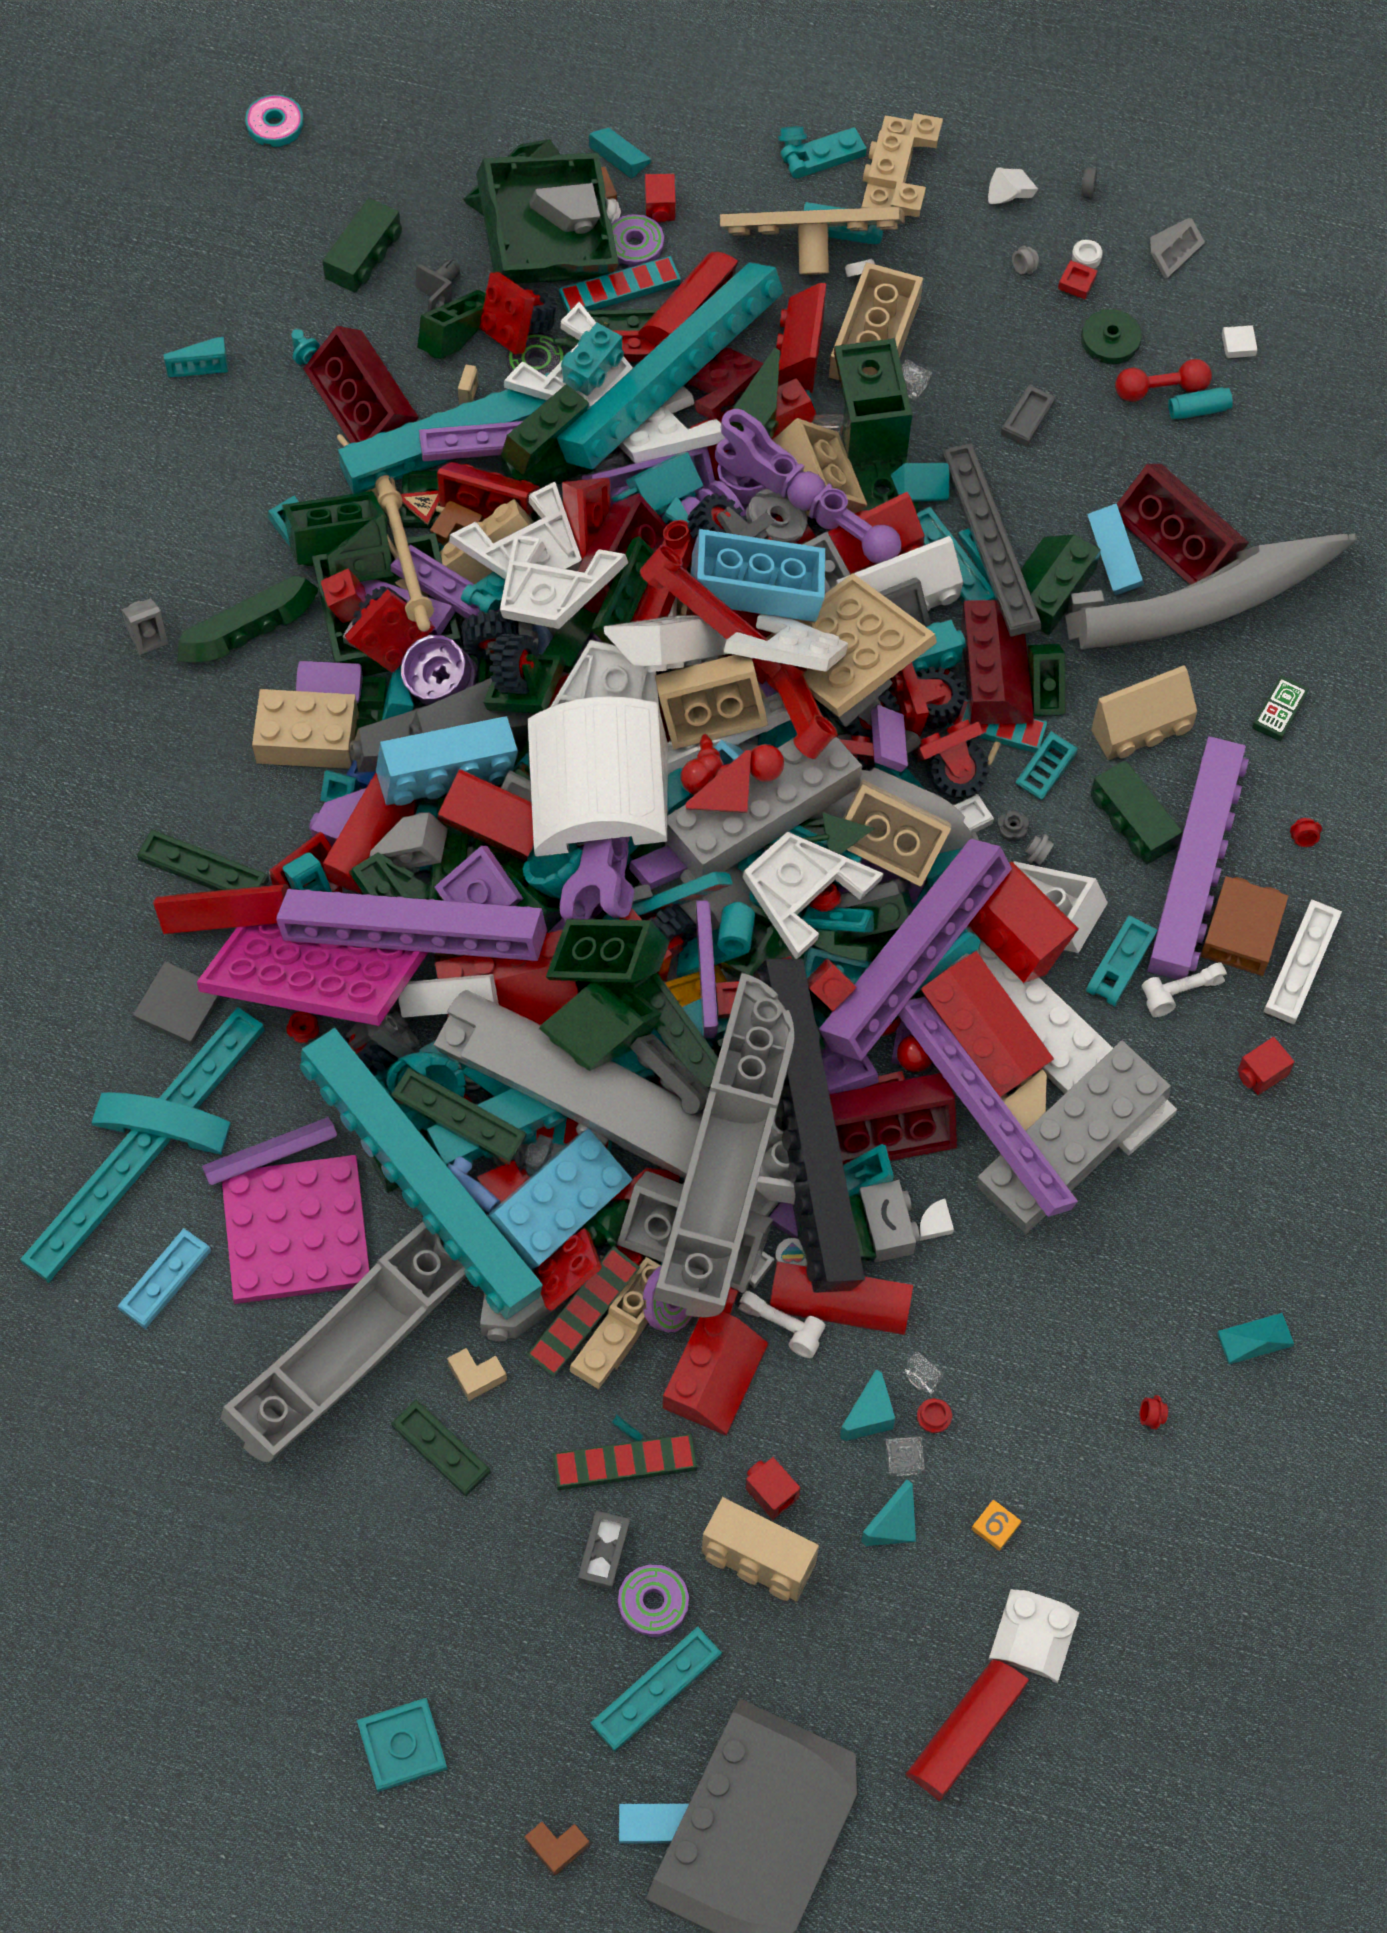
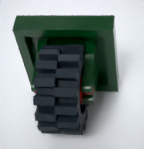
(521, 675)

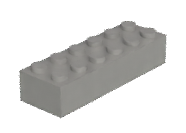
(806, 786)
(1081, 1129)

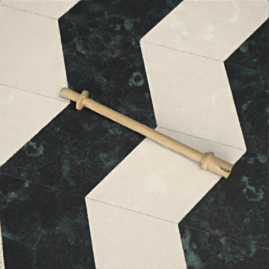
(418, 607)

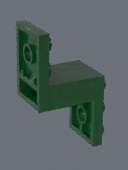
(874, 415)

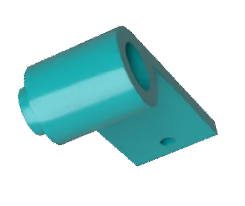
(728, 941)

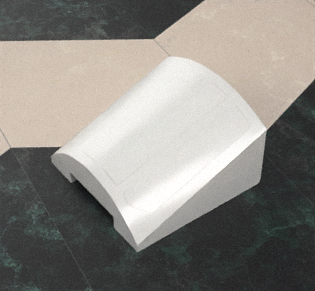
(598, 773)

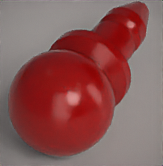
(709, 755)

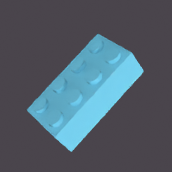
(761, 574)
(430, 761)
(559, 1198)

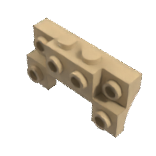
(892, 160)

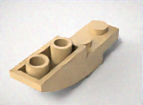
(617, 1331)

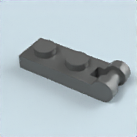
(672, 1071)

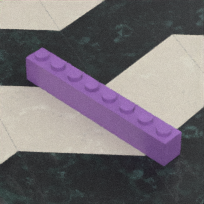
(1196, 859)
(412, 924)
(915, 949)

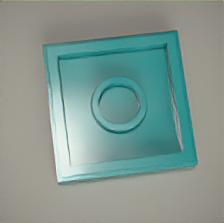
(402, 1744)

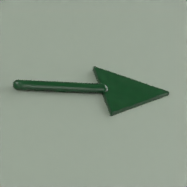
(839, 834)

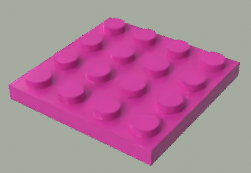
(295, 1229)

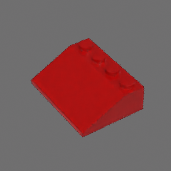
(518, 983)

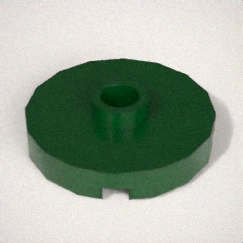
(1108, 347)

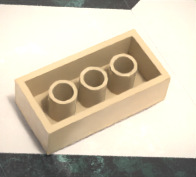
(879, 310)

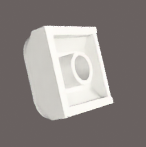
(1034, 1634)

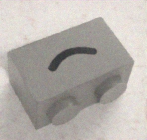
(889, 1221)

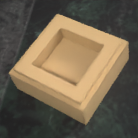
(468, 384)

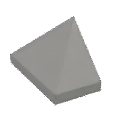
(1175, 245)

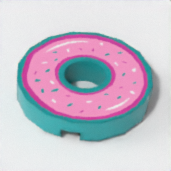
(274, 107)

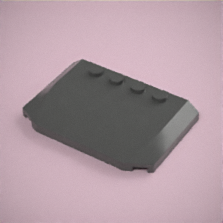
(757, 1827)

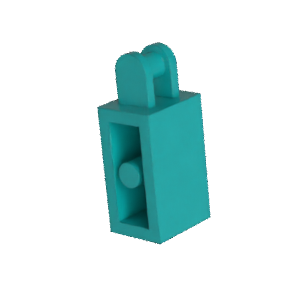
(664, 482)

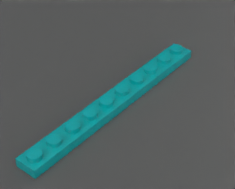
(139, 1148)

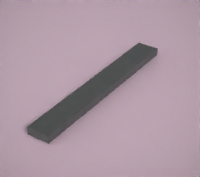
(991, 540)

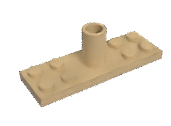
(812, 229)

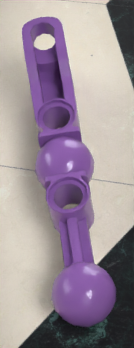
(765, 461)
(599, 881)

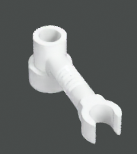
(1160, 995)
(805, 1333)

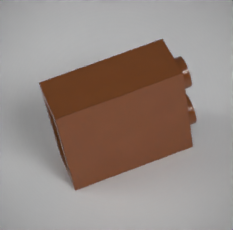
(1244, 925)

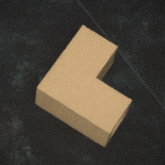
(476, 1379)

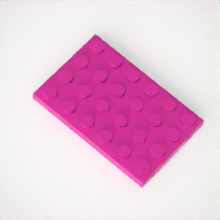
(309, 977)

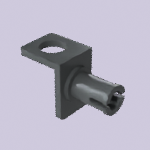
(437, 283)

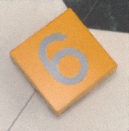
(996, 1525)

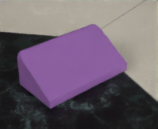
(329, 678)

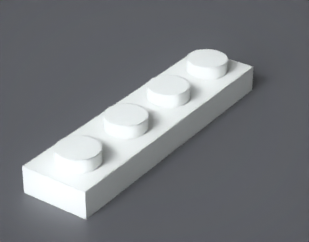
(1302, 962)

